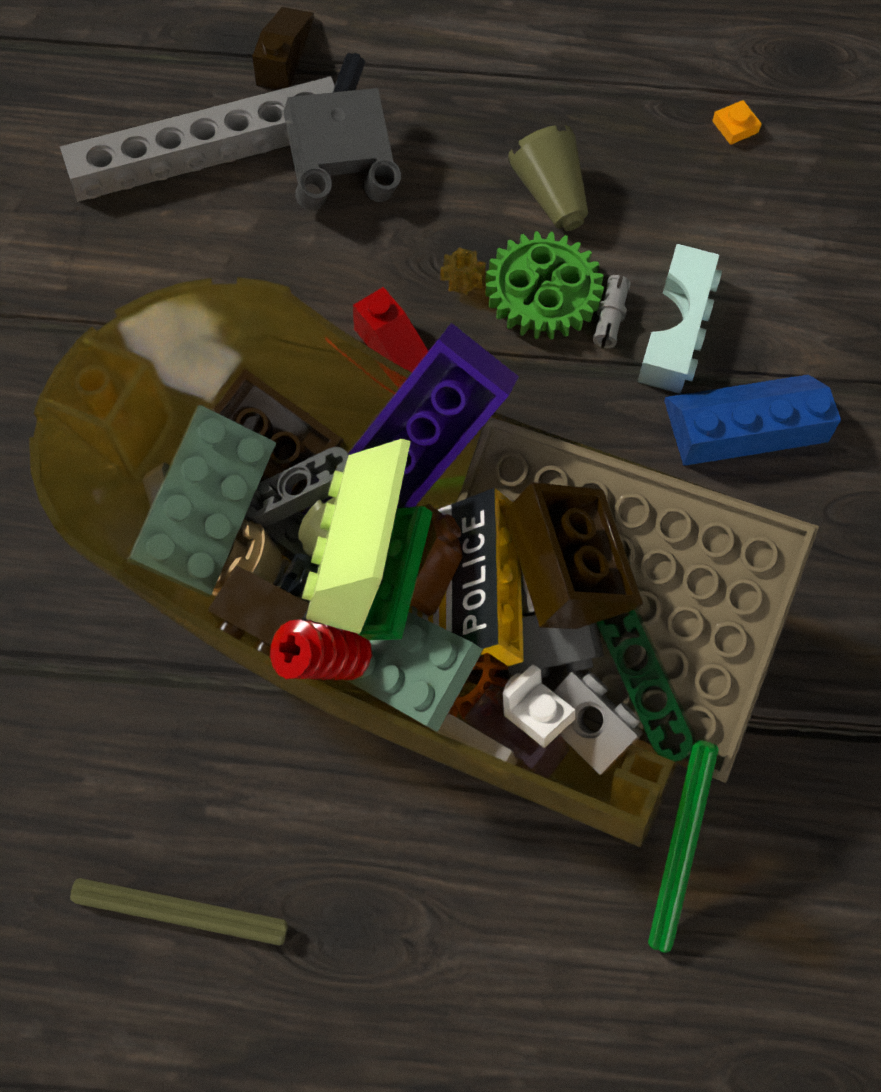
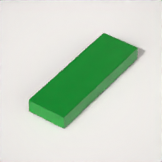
(393, 598)

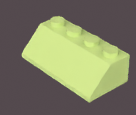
(356, 537)

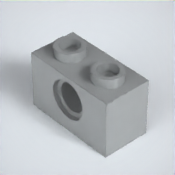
(619, 728)

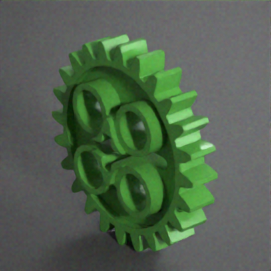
(568, 301)

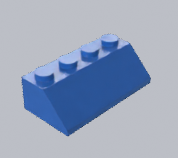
(752, 418)

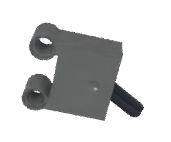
(340, 136)

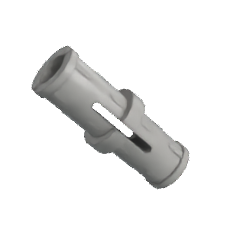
(611, 311)

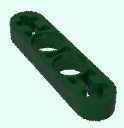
(651, 675)

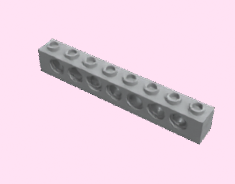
(182, 142)

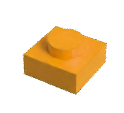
(736, 122)

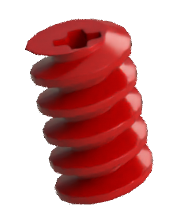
(318, 652)

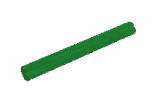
(683, 845)

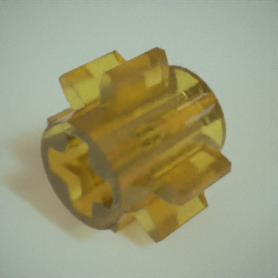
(462, 271)

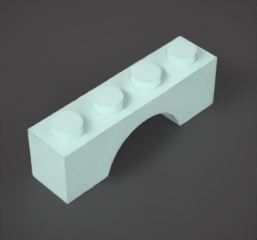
(670, 351)

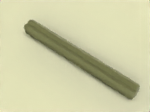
(179, 911)

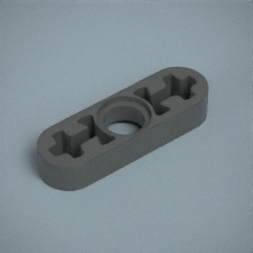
(274, 498)

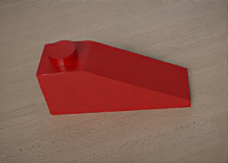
(388, 329)

